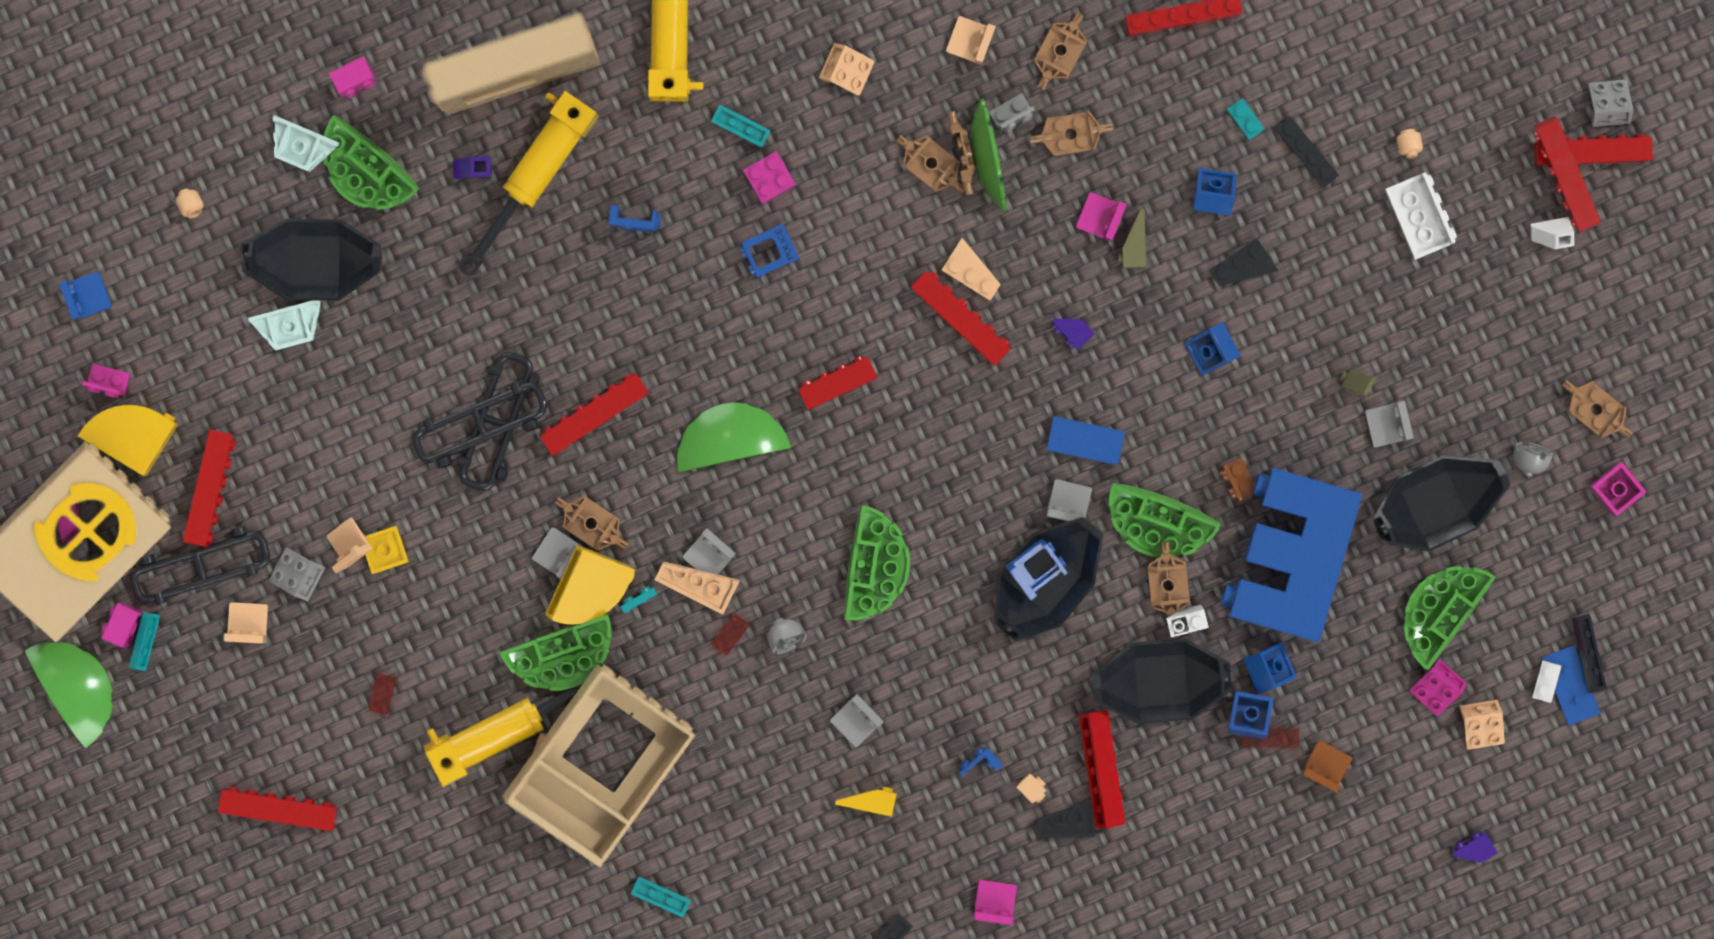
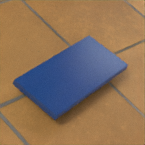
(1085, 440)
(1571, 686)

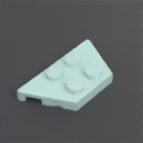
(300, 145)
(288, 325)

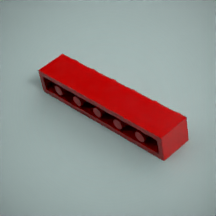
(1181, 16)
(1604, 150)
(1567, 174)
(959, 317)
(594, 414)
(209, 488)
(1101, 769)
(276, 809)

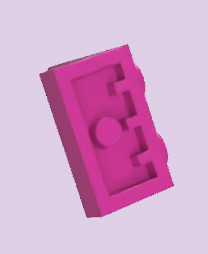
(1101, 216)
(107, 379)
(1438, 687)
(995, 902)

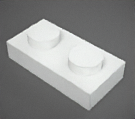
(1546, 681)

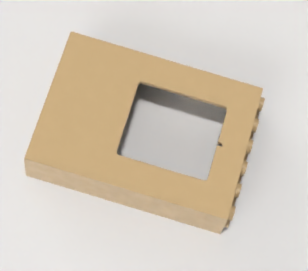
(511, 64)
(575, 804)

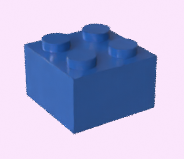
(1250, 715)

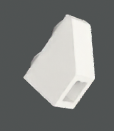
(1553, 233)
(1187, 621)

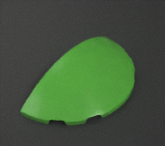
(986, 156)
(364, 170)
(729, 434)
(1152, 518)
(876, 565)
(1441, 608)
(561, 657)
(75, 686)

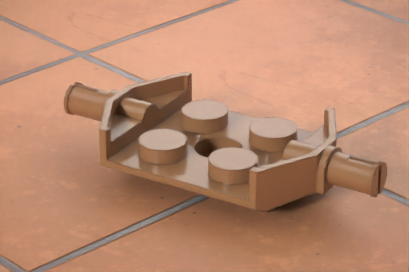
(1056, 66)
(1086, 130)
(963, 144)
(942, 175)
(1611, 415)
(607, 525)
(1173, 569)

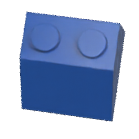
(1215, 191)
(1212, 349)
(1270, 668)

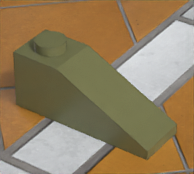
(1134, 249)
(1356, 383)

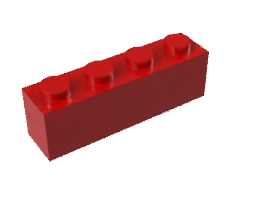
(838, 383)

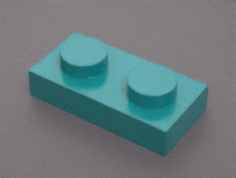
(1245, 119)
(645, 594)

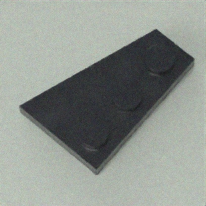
(1244, 264)
(1069, 822)

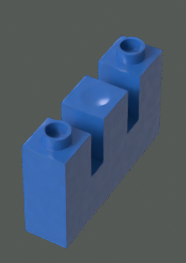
(1309, 558)

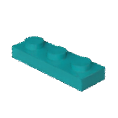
(740, 126)
(144, 641)
(661, 896)

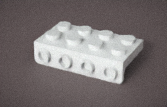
(1421, 215)

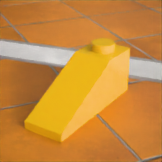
(873, 801)

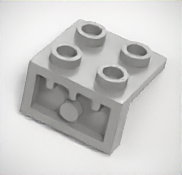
(1610, 103)
(1012, 112)
(1389, 424)
(1068, 501)
(555, 552)
(709, 553)
(296, 574)
(856, 720)

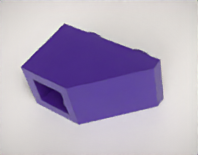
(472, 168)
(1073, 330)
(1477, 849)

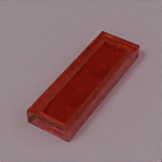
(1276, 738)

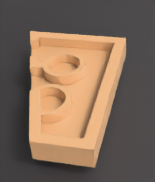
(971, 271)

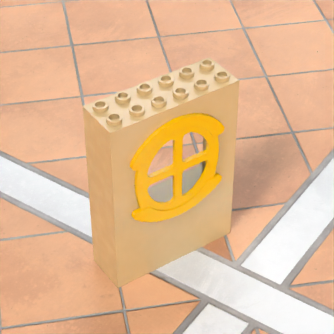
(42, 576)

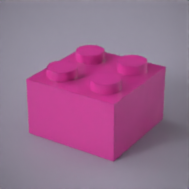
(353, 78)
(769, 178)
(1617, 489)
(122, 625)

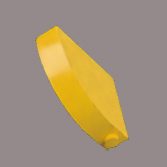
(130, 435)
(589, 587)

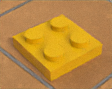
(387, 550)

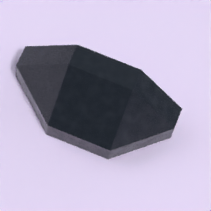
(311, 259)
(1440, 501)
(1080, 548)
(1162, 681)

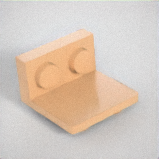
(970, 40)
(846, 68)
(348, 544)
(247, 623)
(1483, 724)

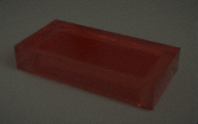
(730, 634)
(382, 693)

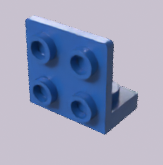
(85, 296)
(991, 760)

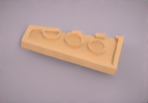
(704, 587)

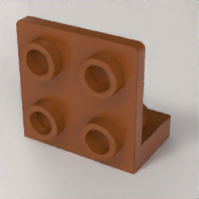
(1238, 479)
(1327, 766)

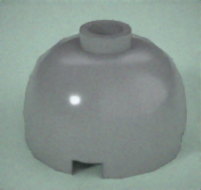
(1531, 458)
(784, 635)

